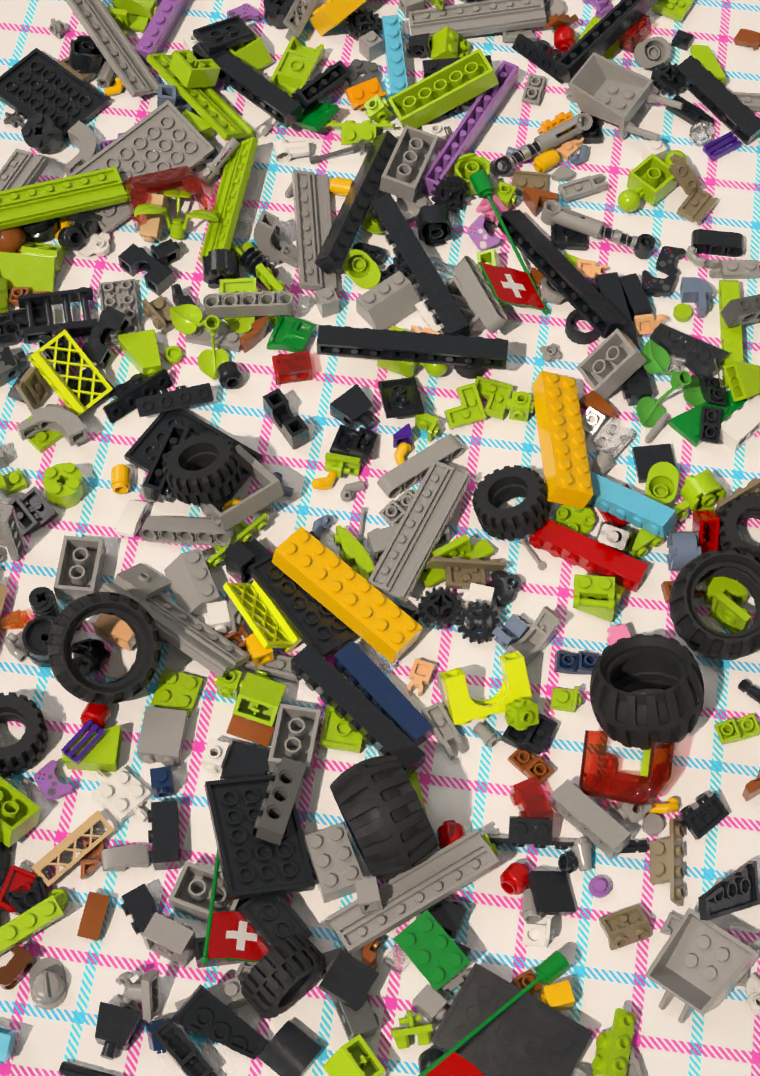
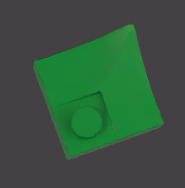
(317, 116)
(290, 334)

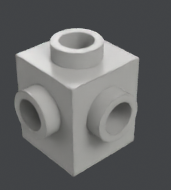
(632, 812)

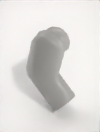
(696, 260)
(350, 489)
(14, 650)

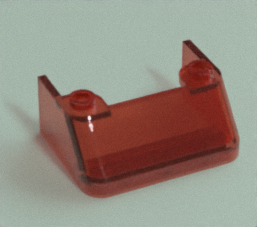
(139, 187)
(601, 777)

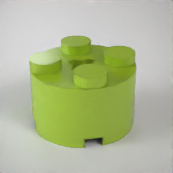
(467, 165)
(63, 485)
(702, 491)

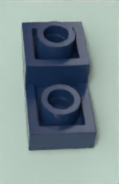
(572, 663)

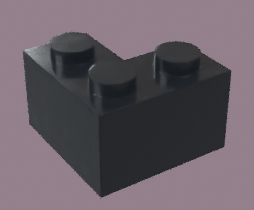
(241, 556)

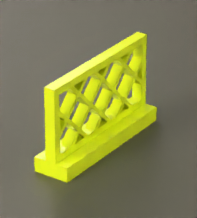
(55, 380)
(270, 618)

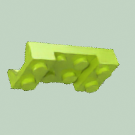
(296, 66)

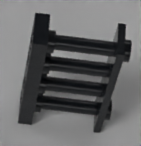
(76, 329)

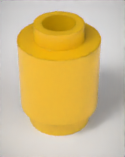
(546, 161)
(340, 186)
(120, 479)

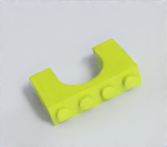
(465, 708)

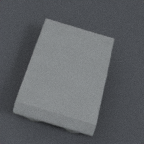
(122, 297)

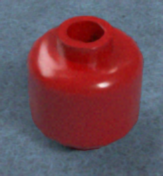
(564, 38)
(97, 713)
(449, 833)
(515, 879)

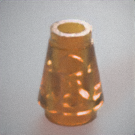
(14, 620)

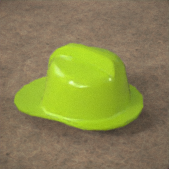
(361, 269)
(662, 482)

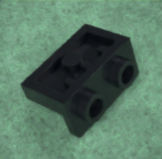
(703, 814)

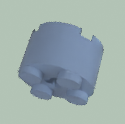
(682, 549)

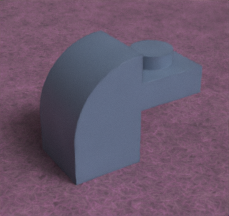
(168, 92)
(696, 291)
(512, 631)

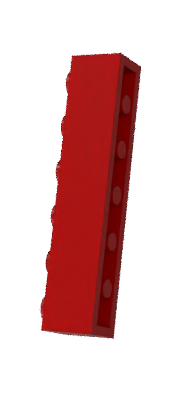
(589, 554)

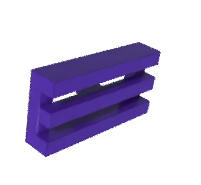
(719, 144)
(94, 728)

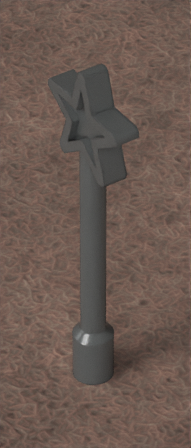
(13, 119)
(359, 146)

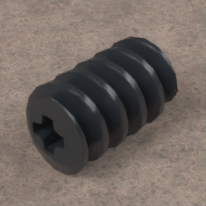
(254, 257)
(43, 602)

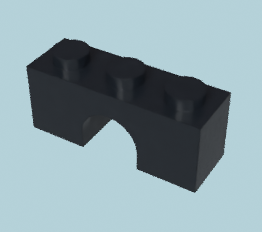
(136, 259)
(109, 322)
(291, 427)

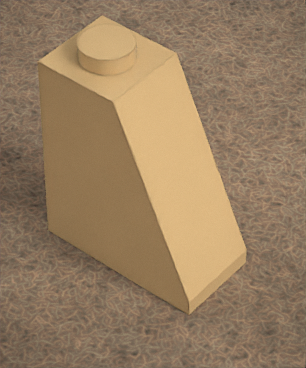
(153, 224)

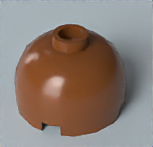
(12, 239)

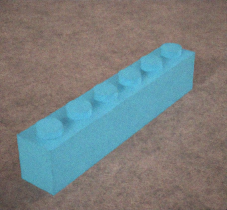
(394, 54)
(632, 506)

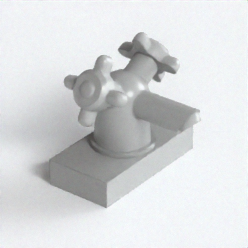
(144, 990)

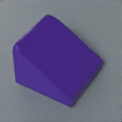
(402, 435)

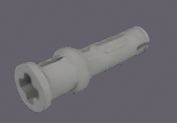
(214, 170)

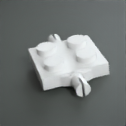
(121, 794)

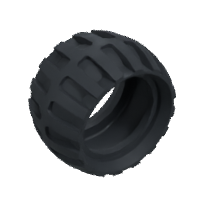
(684, 615)
(147, 652)
(646, 664)
(384, 816)

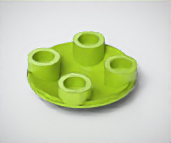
(576, 519)

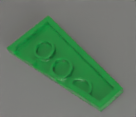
(688, 422)

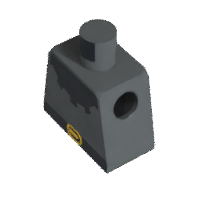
(9, 364)

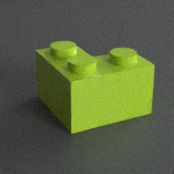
(194, 71)

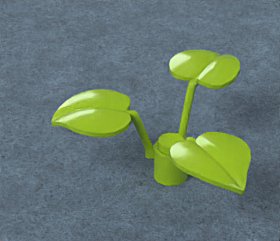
(177, 226)
(189, 316)

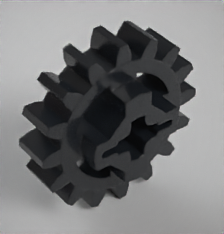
(362, 23)
(664, 79)
(457, 191)
(430, 604)
(471, 615)

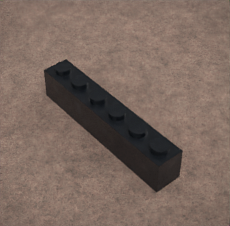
(718, 99)

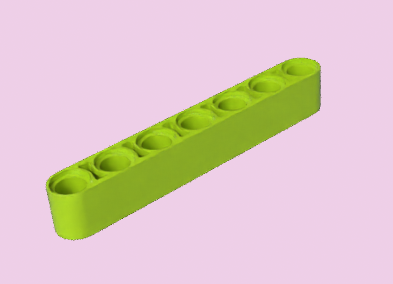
(730, 337)

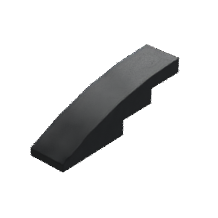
(181, 1050)

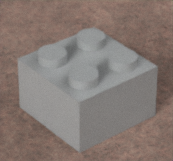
(170, 939)

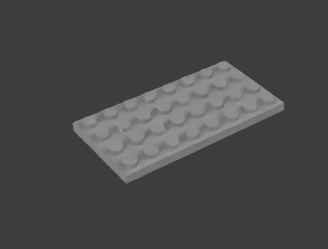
(152, 145)

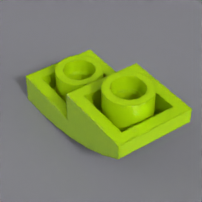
(737, 730)

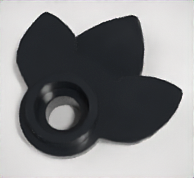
(504, 592)

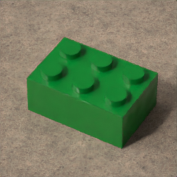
(432, 950)

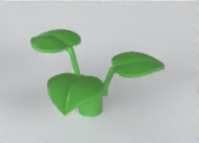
(657, 361)

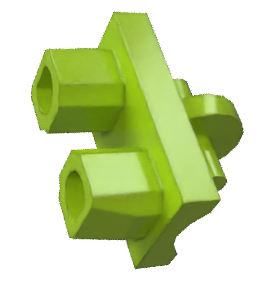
(342, 464)
(422, 1031)

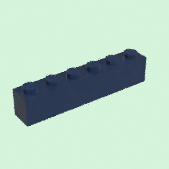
(382, 692)

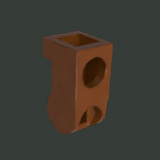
(16, 968)

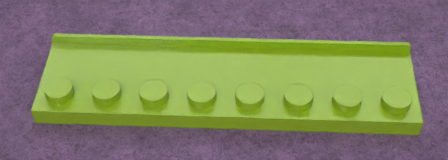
(204, 102)
(61, 197)
(230, 197)

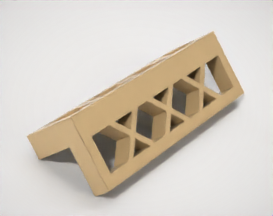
(69, 841)

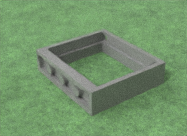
(269, 493)

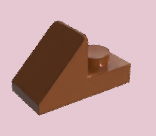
(536, 198)

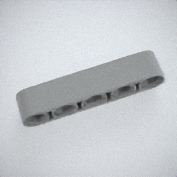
(480, 294)
(257, 300)
(416, 467)
(185, 531)

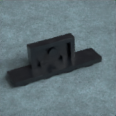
(540, 54)
(137, 387)
(173, 400)
(530, 831)

